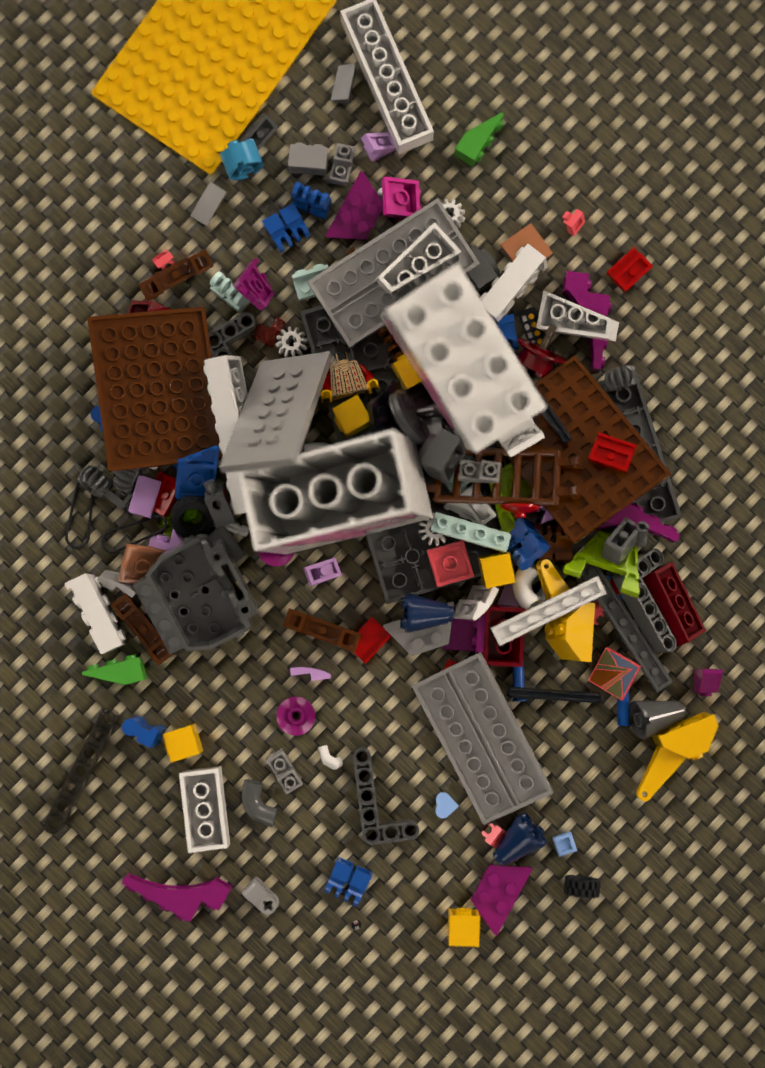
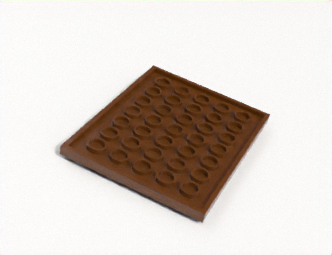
(153, 386)

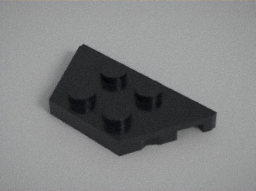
(380, 412)

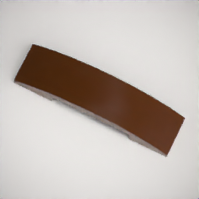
(175, 274)
(141, 627)
(322, 630)

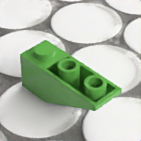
(474, 141)
(123, 672)

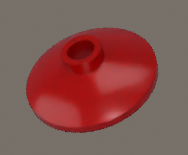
(519, 510)

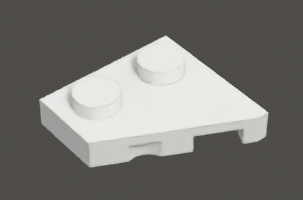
(475, 512)

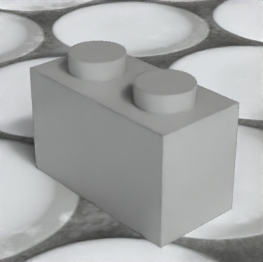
(308, 159)

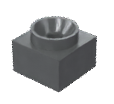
(484, 274)
(442, 455)

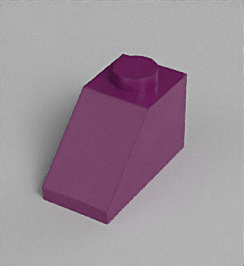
(707, 681)

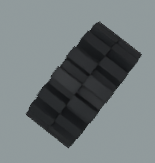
(582, 886)

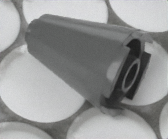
(654, 716)

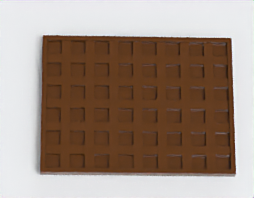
(584, 412)

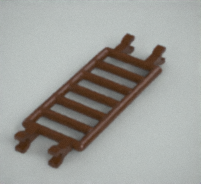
(557, 492)

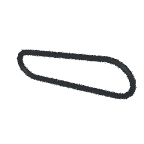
(70, 517)
(131, 524)

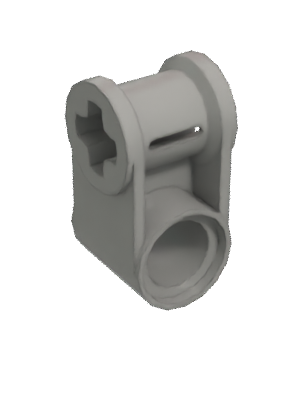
(259, 895)

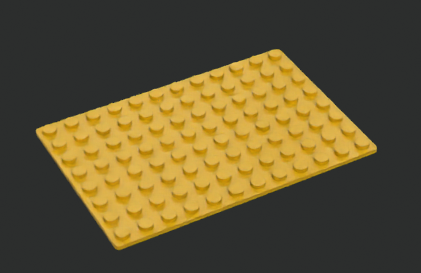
(206, 69)

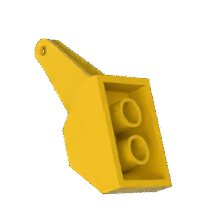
(573, 632)
(680, 741)

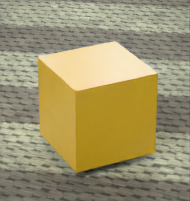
(405, 372)
(351, 416)
(496, 569)
(182, 743)
(463, 927)

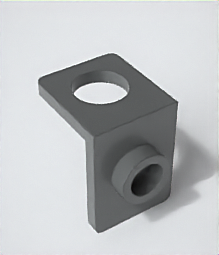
(432, 420)

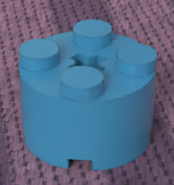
(241, 159)

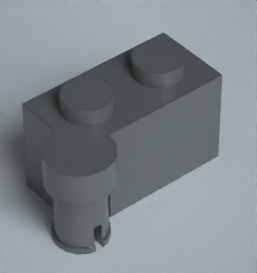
(624, 539)

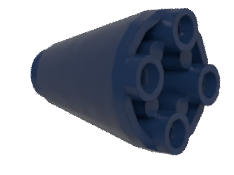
(424, 613)
(519, 840)

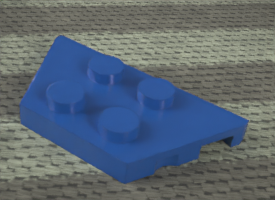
(195, 471)

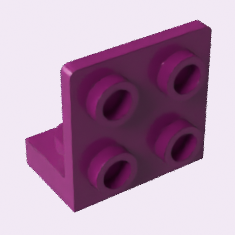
(467, 635)

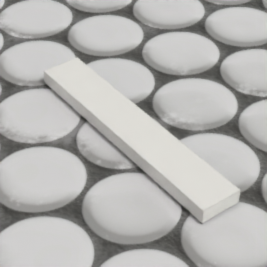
(548, 610)

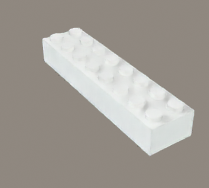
(386, 75)
(228, 397)

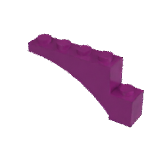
(577, 288)
(636, 514)
(180, 899)

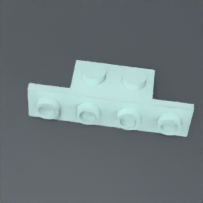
(471, 532)

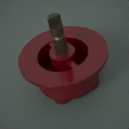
(538, 356)

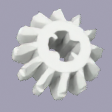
(456, 211)
(284, 342)
(430, 534)

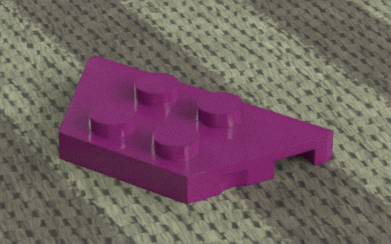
(357, 212)
(254, 285)
(498, 893)

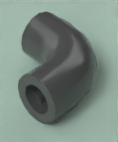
(253, 804)

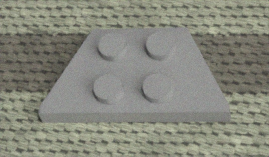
(422, 640)

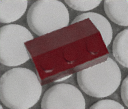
(509, 653)

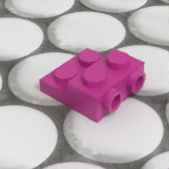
(400, 197)

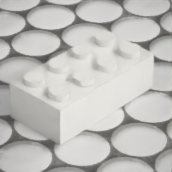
(204, 809)

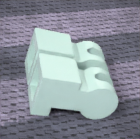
(224, 289)

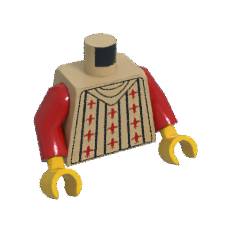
(347, 379)

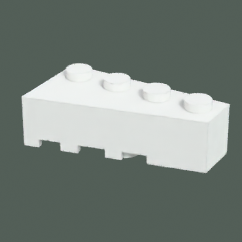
(420, 257)
(513, 281)
(574, 319)
(97, 612)

